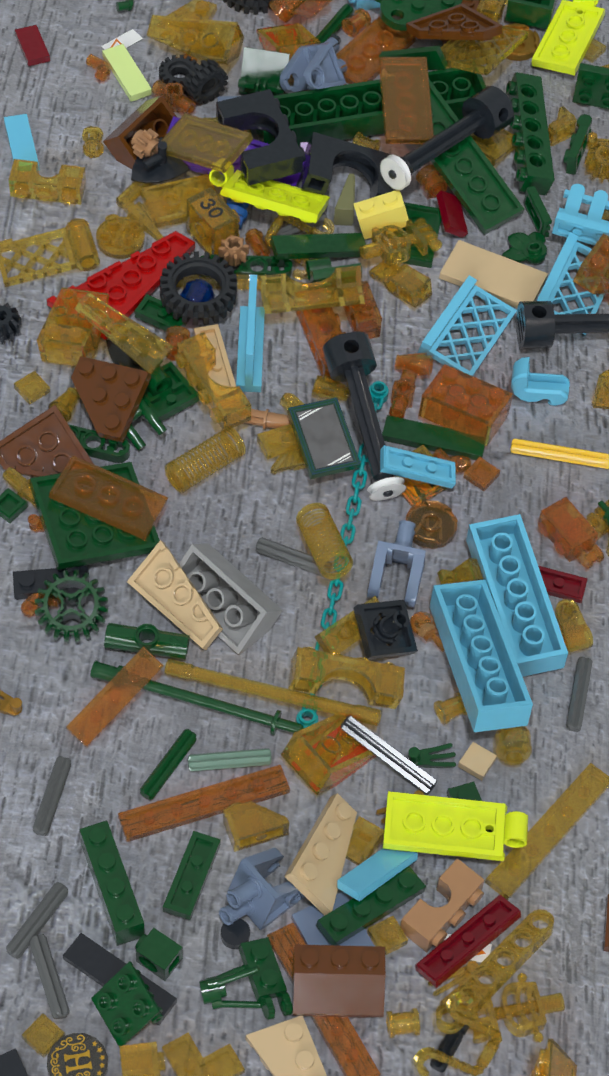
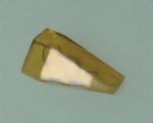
(198, 37)

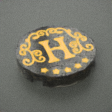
(77, 1056)

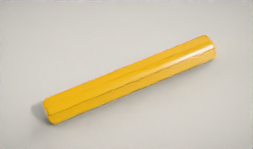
(560, 453)

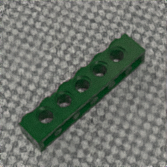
(530, 133)

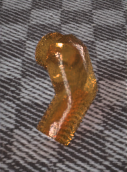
(461, 462)

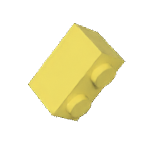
(381, 212)

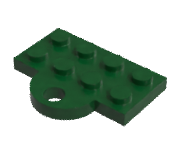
(410, 10)

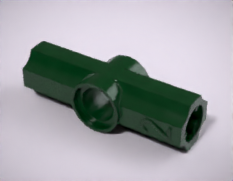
(130, 639)

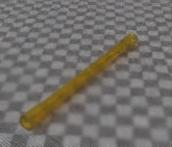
(190, 672)

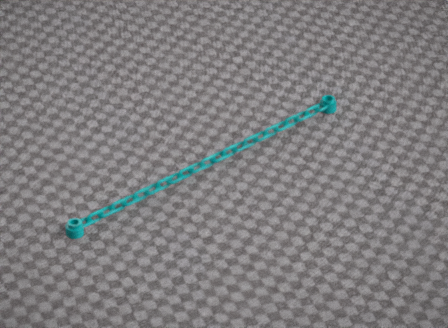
(378, 397)

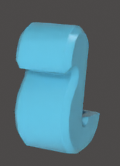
(538, 386)

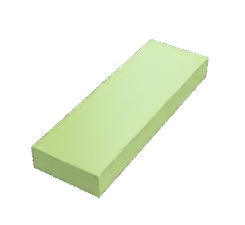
(127, 72)

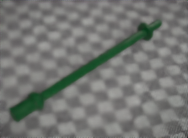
(107, 673)

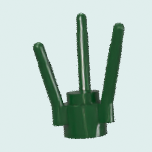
(214, 988)

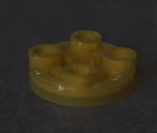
(120, 236)

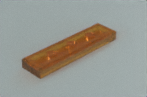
(114, 697)

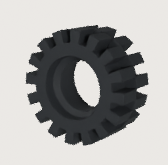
(176, 66)
(205, 81)

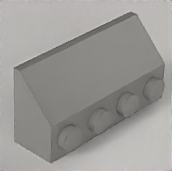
(232, 598)

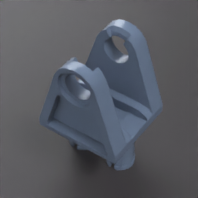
(314, 68)
(402, 553)
(254, 896)

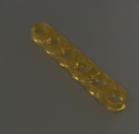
(499, 972)

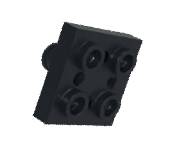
(392, 629)

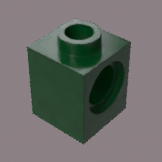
(158, 953)

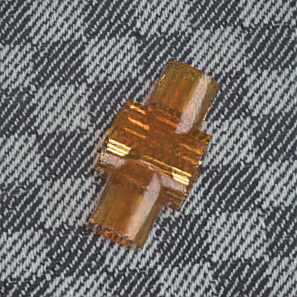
(174, 96)
(403, 393)

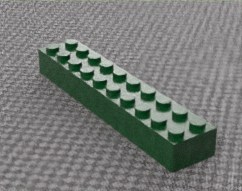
(359, 108)

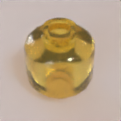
(513, 745)

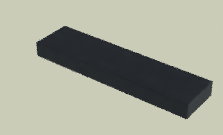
(102, 966)

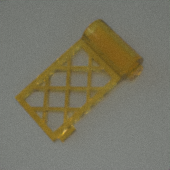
(79, 249)

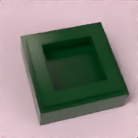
(11, 505)

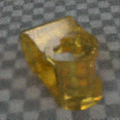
(573, 626)

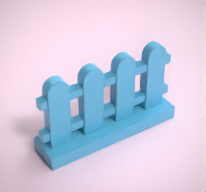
(587, 227)

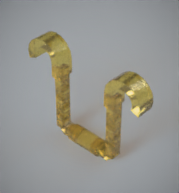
(278, 222)
(486, 1055)

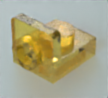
(562, 127)
(465, 572)

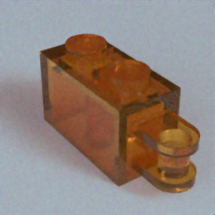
(570, 533)

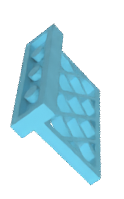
(560, 271)
(453, 313)
(250, 342)

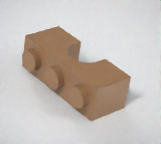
(429, 924)

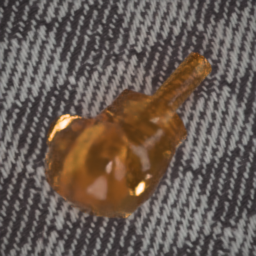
(424, 626)

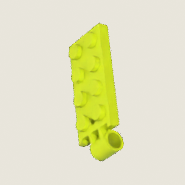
(569, 36)
(271, 195)
(452, 826)

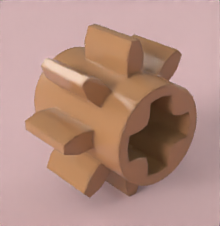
(145, 143)
(233, 250)

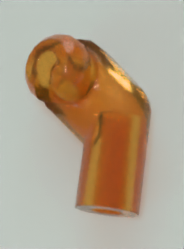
(100, 65)
(28, 606)

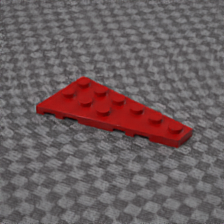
(134, 278)

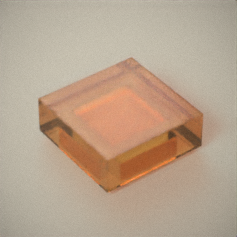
(481, 474)

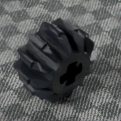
(9, 323)

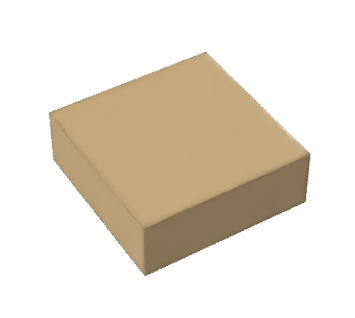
(477, 761)

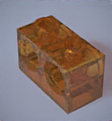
(365, 316)

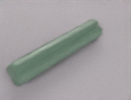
(229, 759)

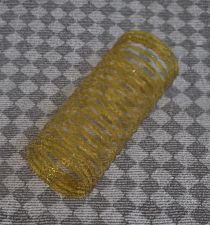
(173, 467)
(321, 561)

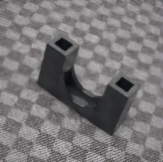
(264, 113)
(326, 153)

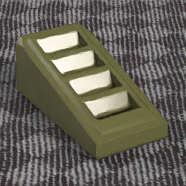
(345, 206)

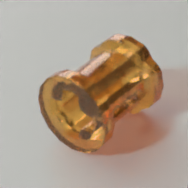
(353, 24)

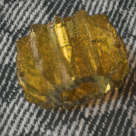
(598, 162)

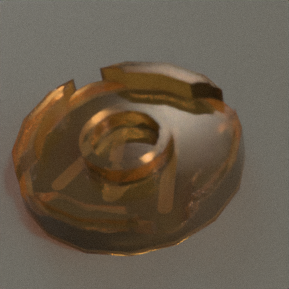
(434, 524)

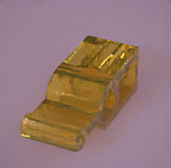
(403, 282)

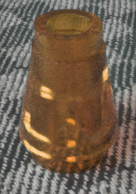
(418, 362)

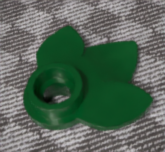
(526, 247)

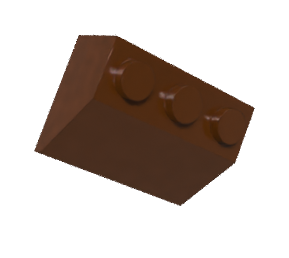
(151, 114)
(338, 980)

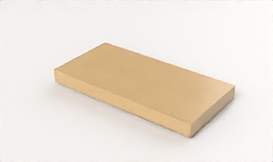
(494, 274)

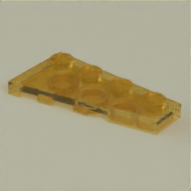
(128, 335)

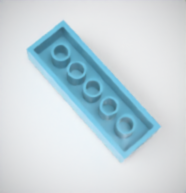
(518, 593)
(480, 656)

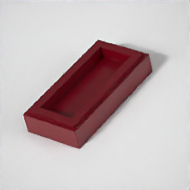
(32, 45)
(452, 214)

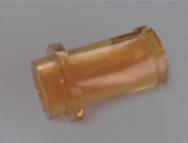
(255, 240)

